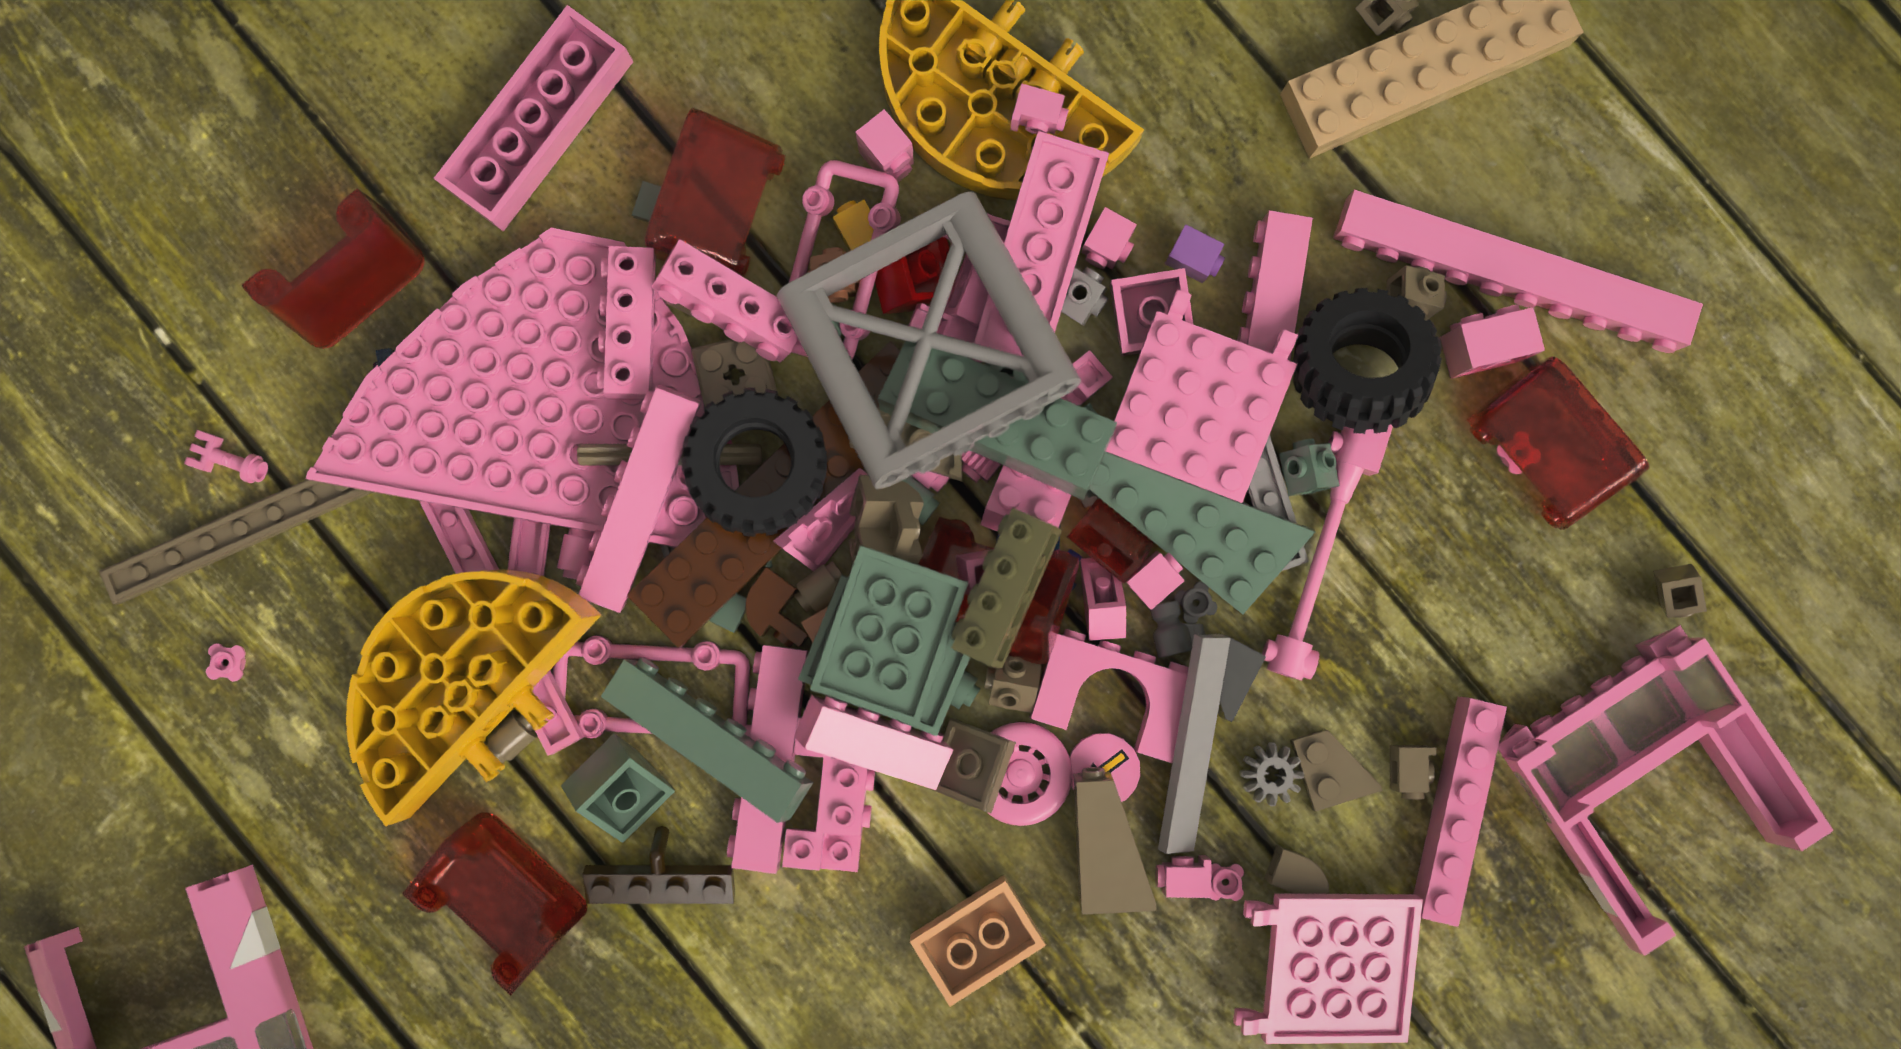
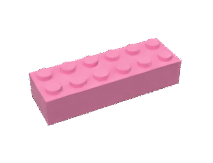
(534, 118)

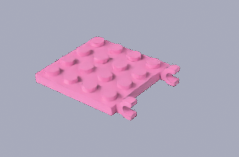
(1201, 403)
(1336, 968)

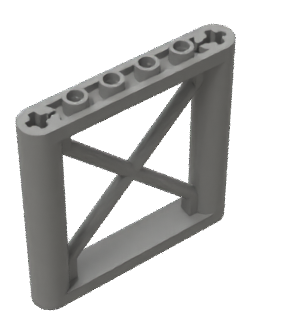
(879, 446)

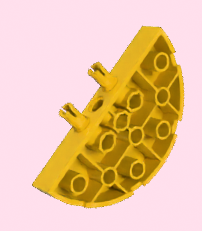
(956, 88)
(448, 673)

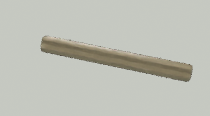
(614, 453)

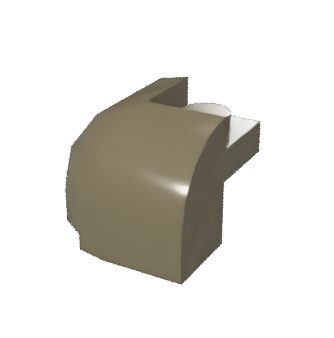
(887, 519)

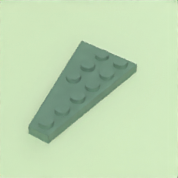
(1212, 536)

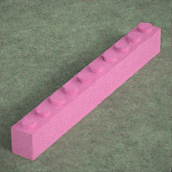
(1518, 272)

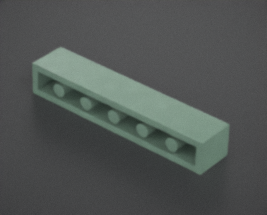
(708, 739)

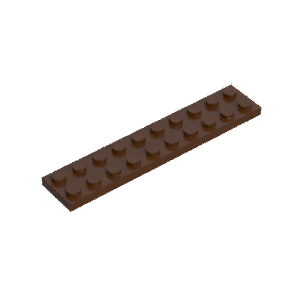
(716, 563)

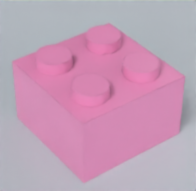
(1138, 299)
(1491, 342)
(1025, 495)

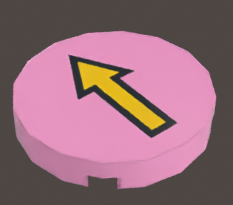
(1113, 755)

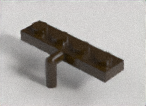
(659, 882)

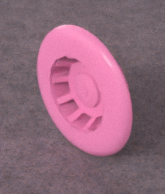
(1026, 773)

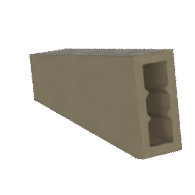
(1107, 856)

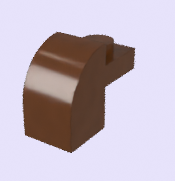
(765, 606)

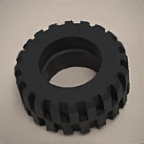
(1372, 321)
(746, 413)

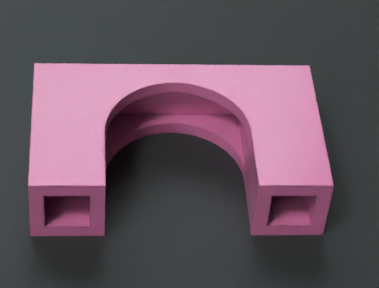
(1076, 660)

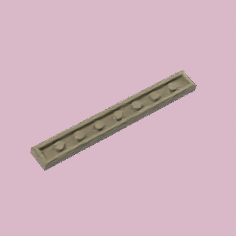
(224, 537)

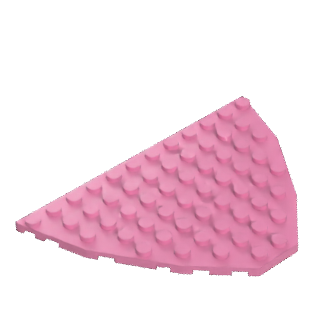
(501, 393)

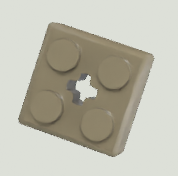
(715, 362)

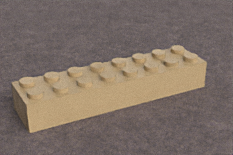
(1424, 67)

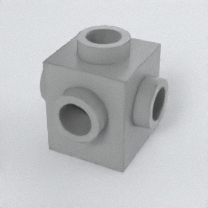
(1093, 302)

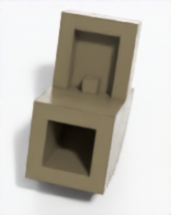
(1295, 873)

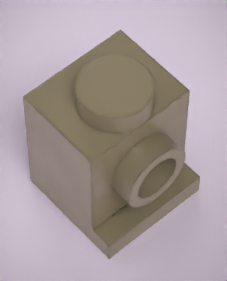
(1411, 770)

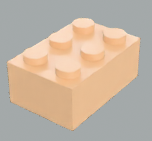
(977, 940)

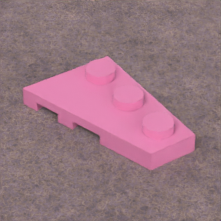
(823, 528)

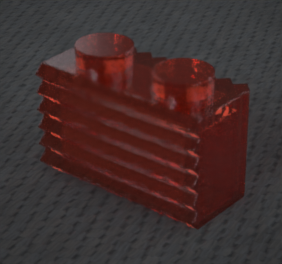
(1110, 541)

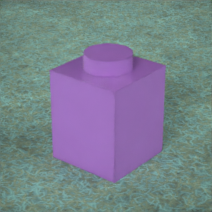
(1196, 254)

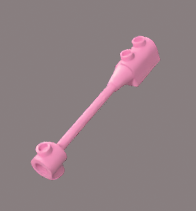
(1354, 456)

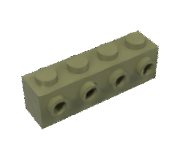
(1005, 588)

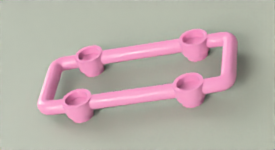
(882, 218)
(600, 650)

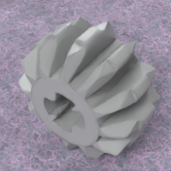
(1265, 787)

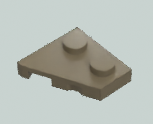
(1331, 771)

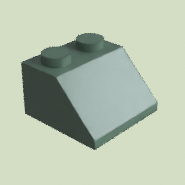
(617, 788)

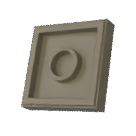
(975, 765)

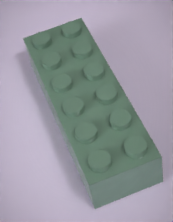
(1054, 447)

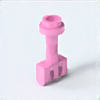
(251, 468)

